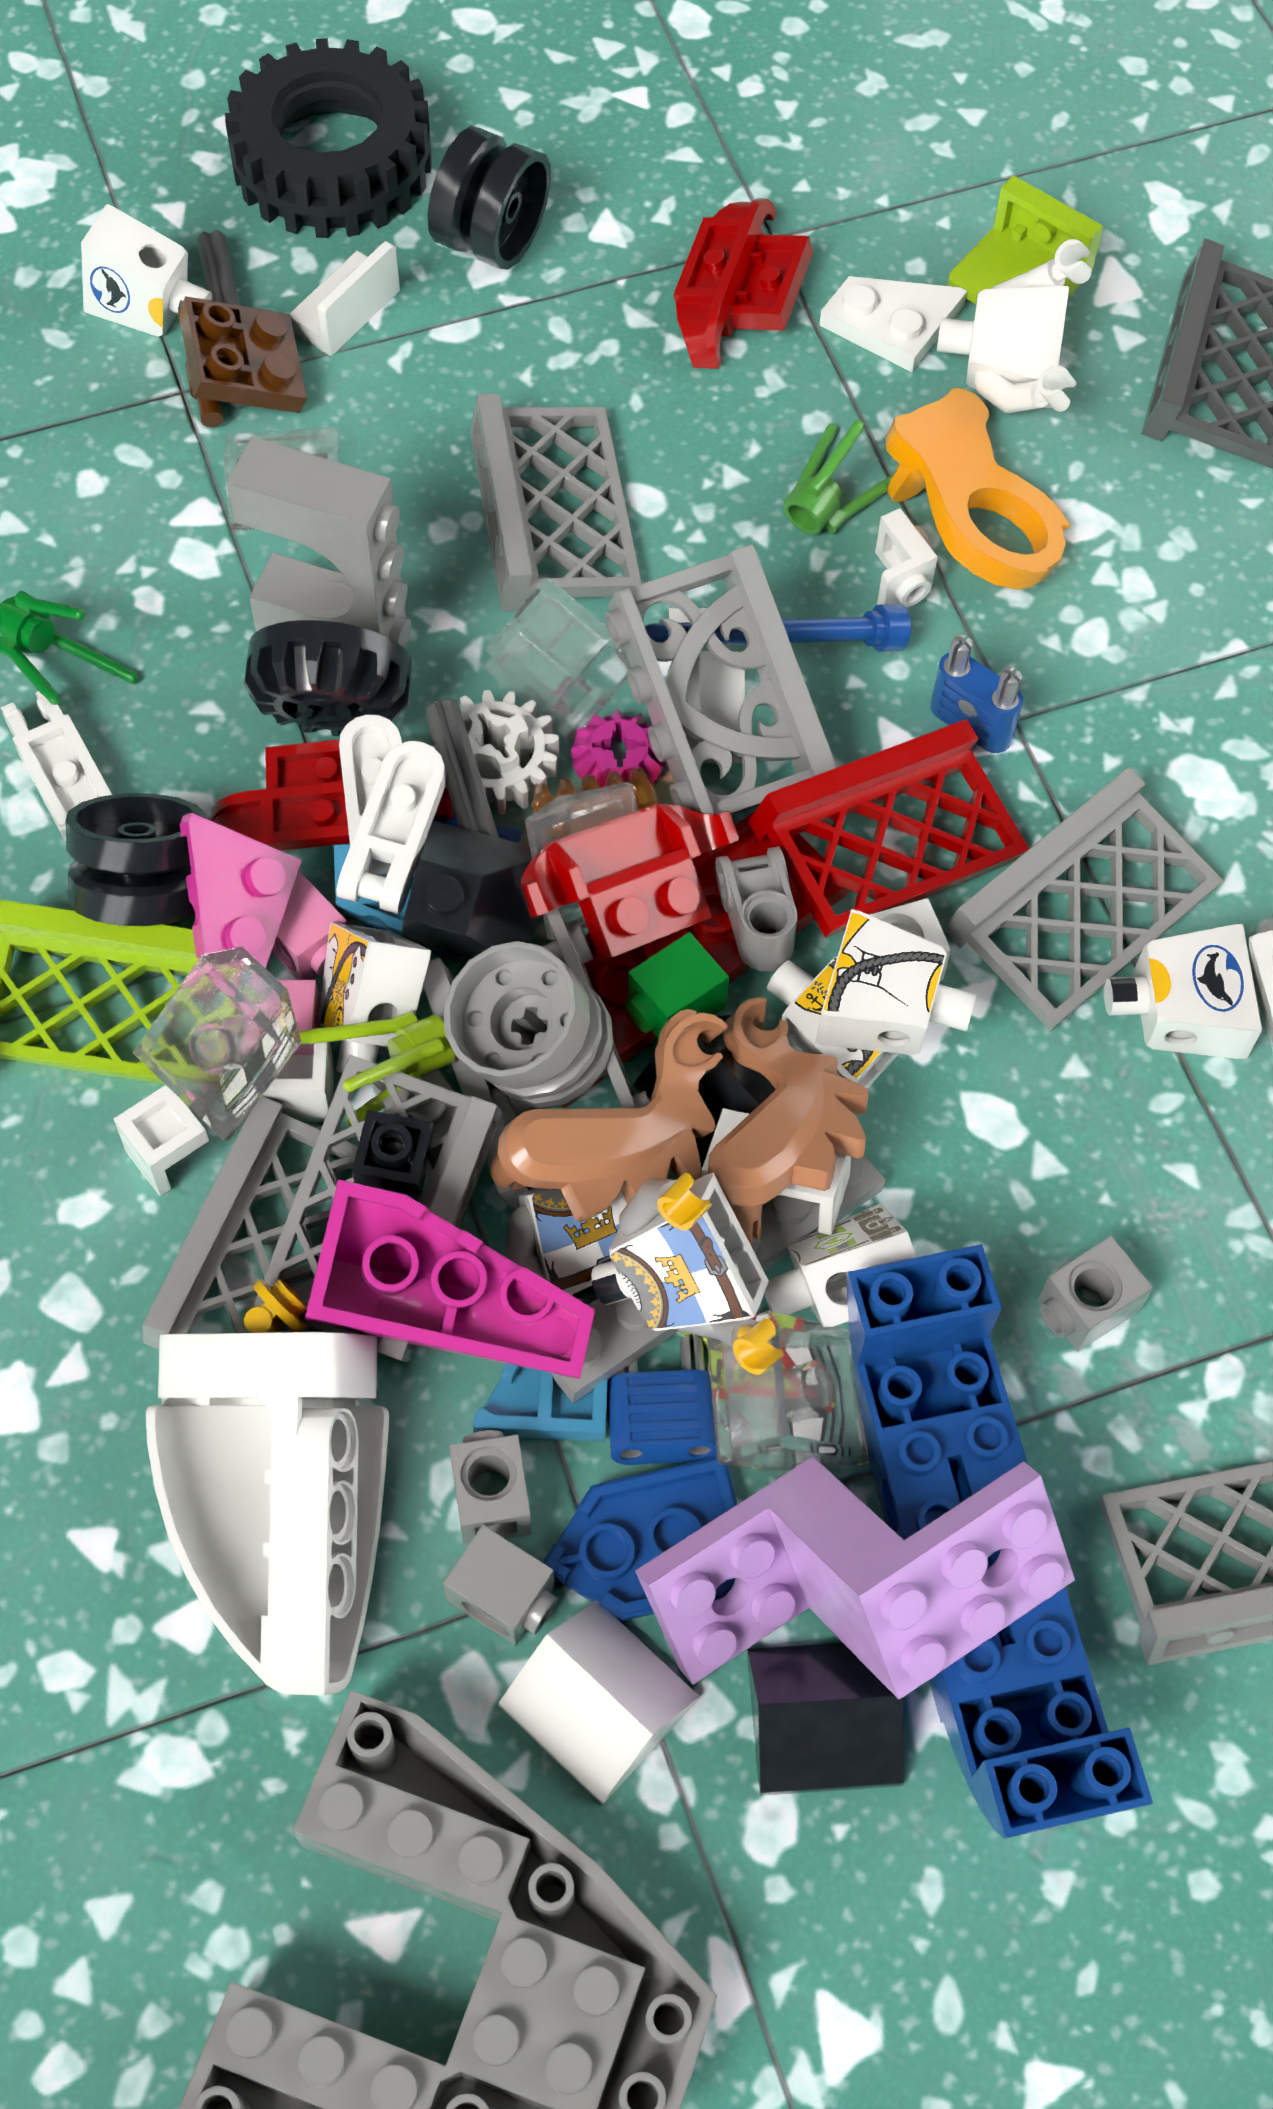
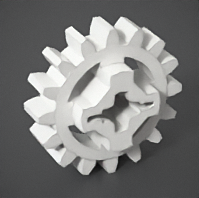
(501, 744)

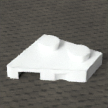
(892, 316)

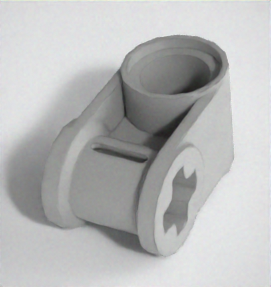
(756, 898)

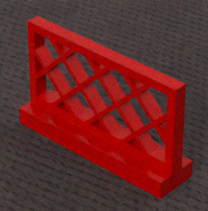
(880, 778)

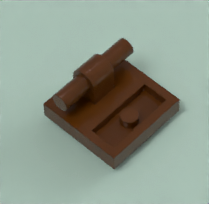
(240, 358)

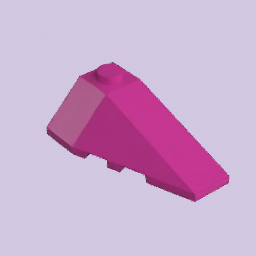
(424, 1282)

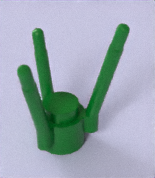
(29, 629)

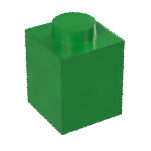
(673, 981)

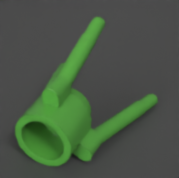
(816, 497)

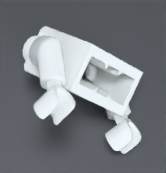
(1020, 335)

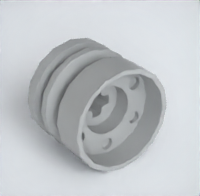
(528, 1024)

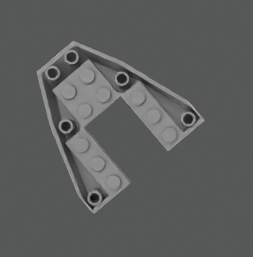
(575, 1990)

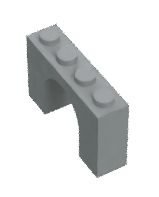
(340, 515)

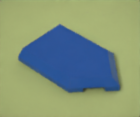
(631, 1523)

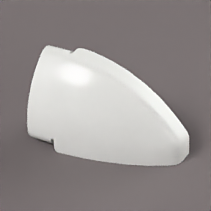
(274, 1492)

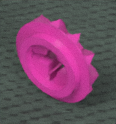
(593, 746)

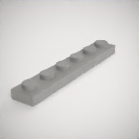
(619, 1330)

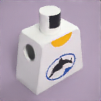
(134, 274)
(1192, 994)

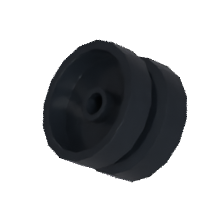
(489, 197)
(129, 859)

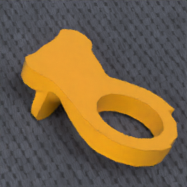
(952, 457)

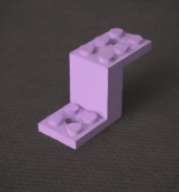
(890, 1600)

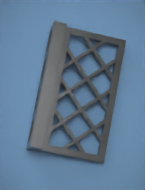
(1186, 352)

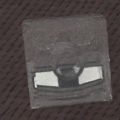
(222, 1038)
(794, 1407)

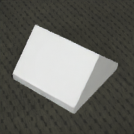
(597, 1699)

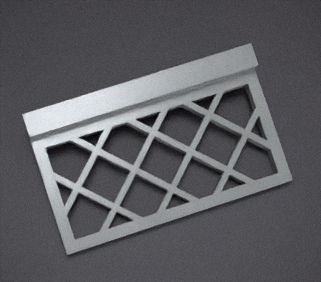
(505, 496)
(1049, 860)
(449, 1183)
(222, 1217)
(1206, 1622)

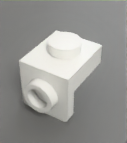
(908, 560)

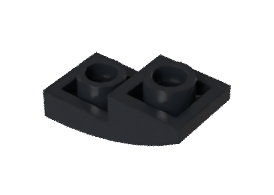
(393, 1153)

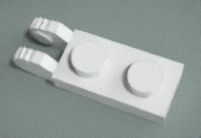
(55, 759)

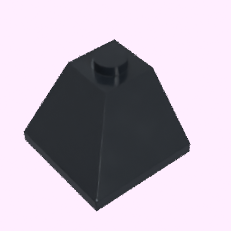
(468, 893)

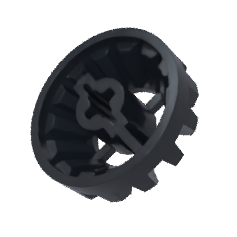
(326, 674)

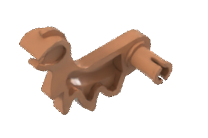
(794, 1129)
(617, 1149)

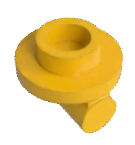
(279, 1307)

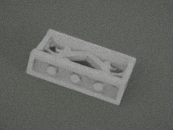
(746, 608)

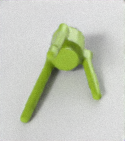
(415, 1051)

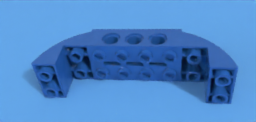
(936, 1434)

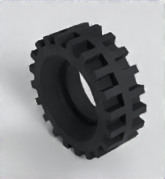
(330, 186)

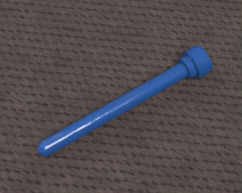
(884, 628)

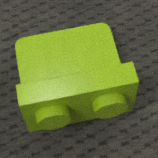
(1024, 236)

